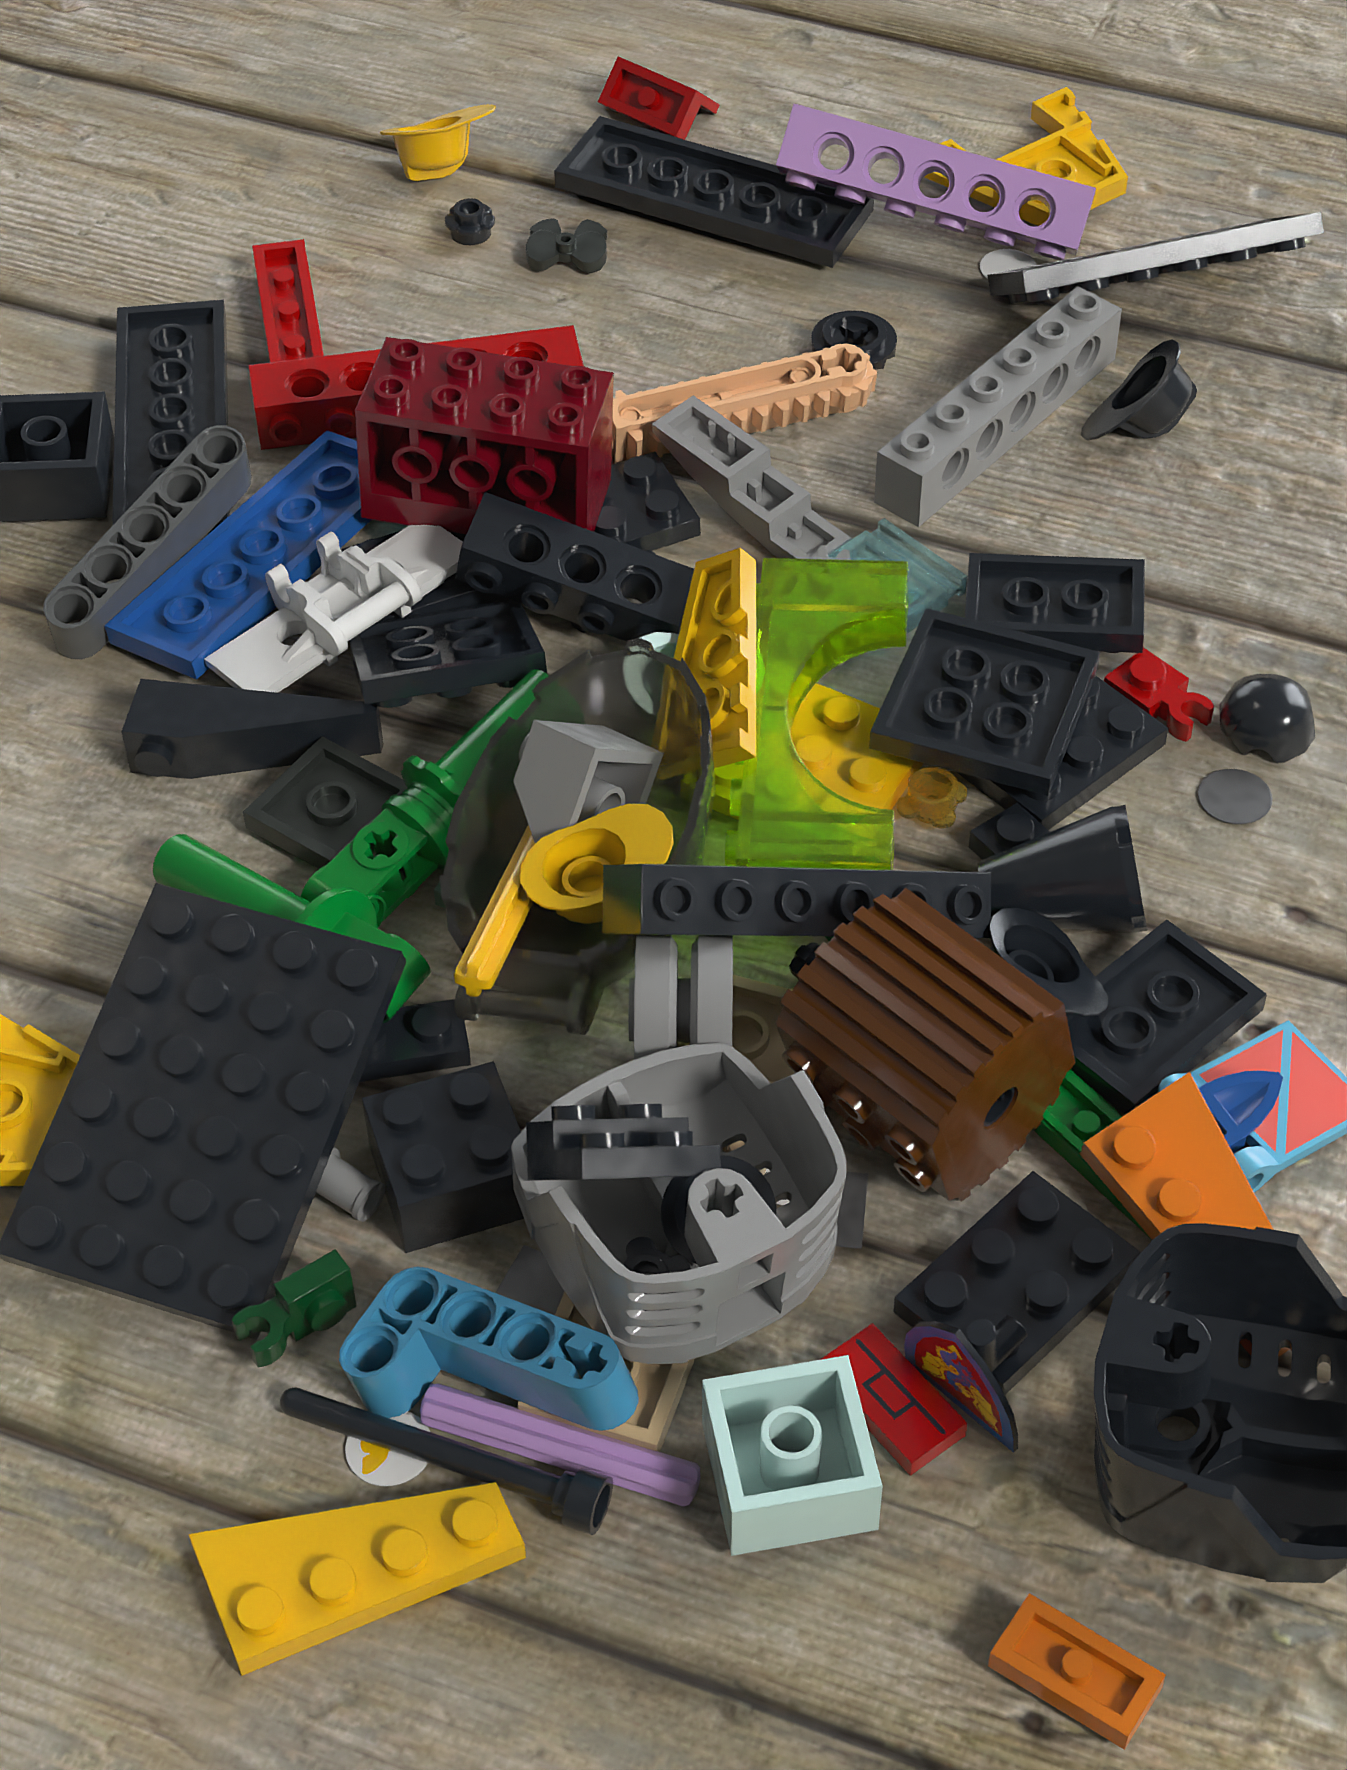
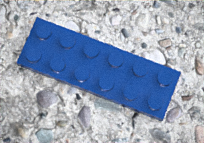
(222, 582)

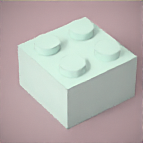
(791, 1455)

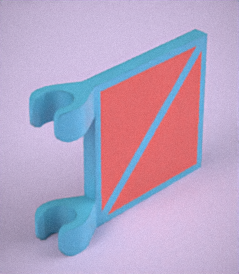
(1308, 1108)

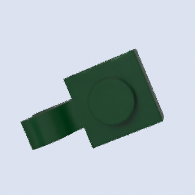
(303, 1303)

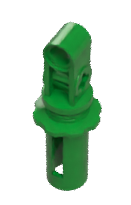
(415, 824)

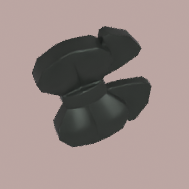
(584, 248)

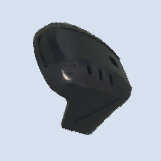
(1268, 1462)

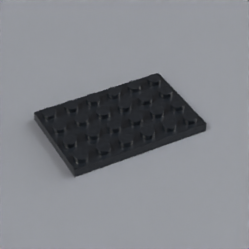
(203, 1108)

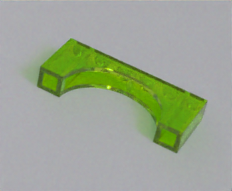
(807, 624)

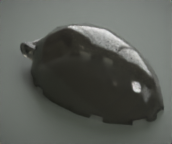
(558, 963)

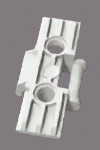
(335, 605)

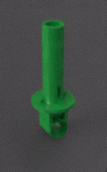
(342, 910)

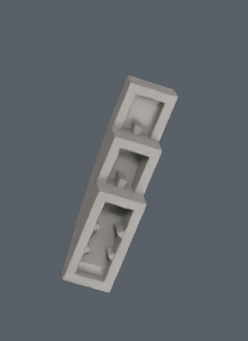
(742, 481)

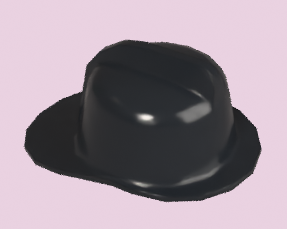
(1148, 399)
(1047, 958)

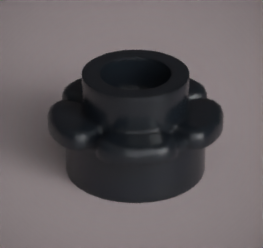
(470, 222)

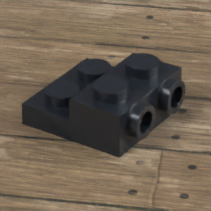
(627, 1147)

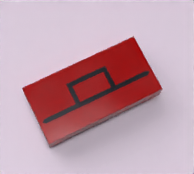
(899, 1402)

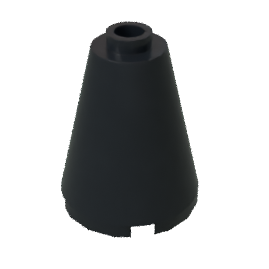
(1073, 875)

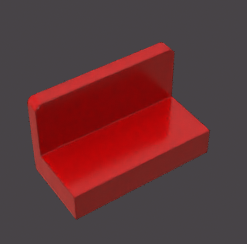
(653, 98)

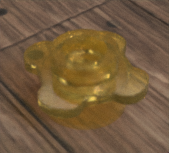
(932, 797)

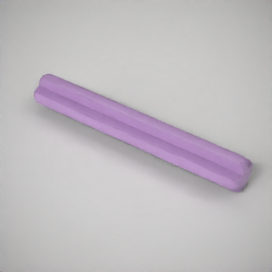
(559, 1444)

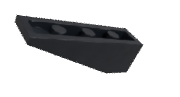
(226, 730)

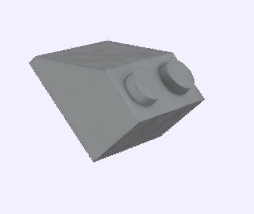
(578, 772)

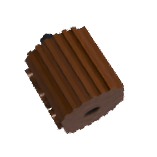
(925, 1042)

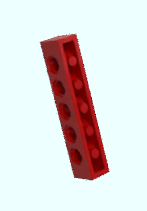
(320, 394)

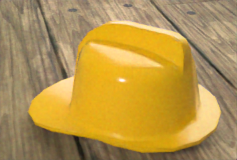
(437, 145)
(567, 865)

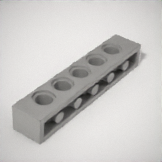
(996, 406)

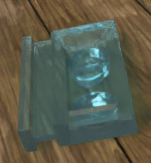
(930, 576)

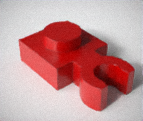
(1161, 693)

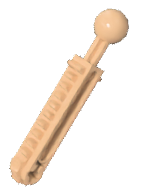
(751, 397)

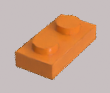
(1076, 1670)

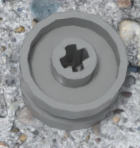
(677, 1009)

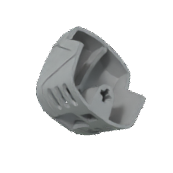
(747, 1258)

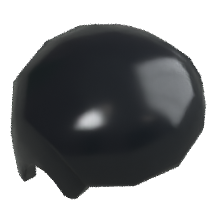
(1268, 715)

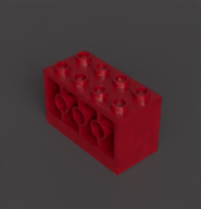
(468, 422)

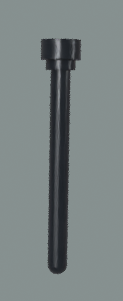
(576, 1497)

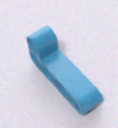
(443, 1323)

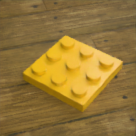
(833, 744)

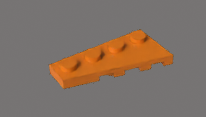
(1175, 1166)

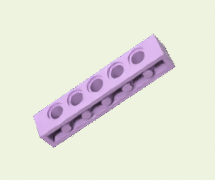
(813, 131)

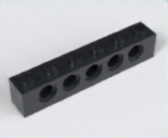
(776, 899)

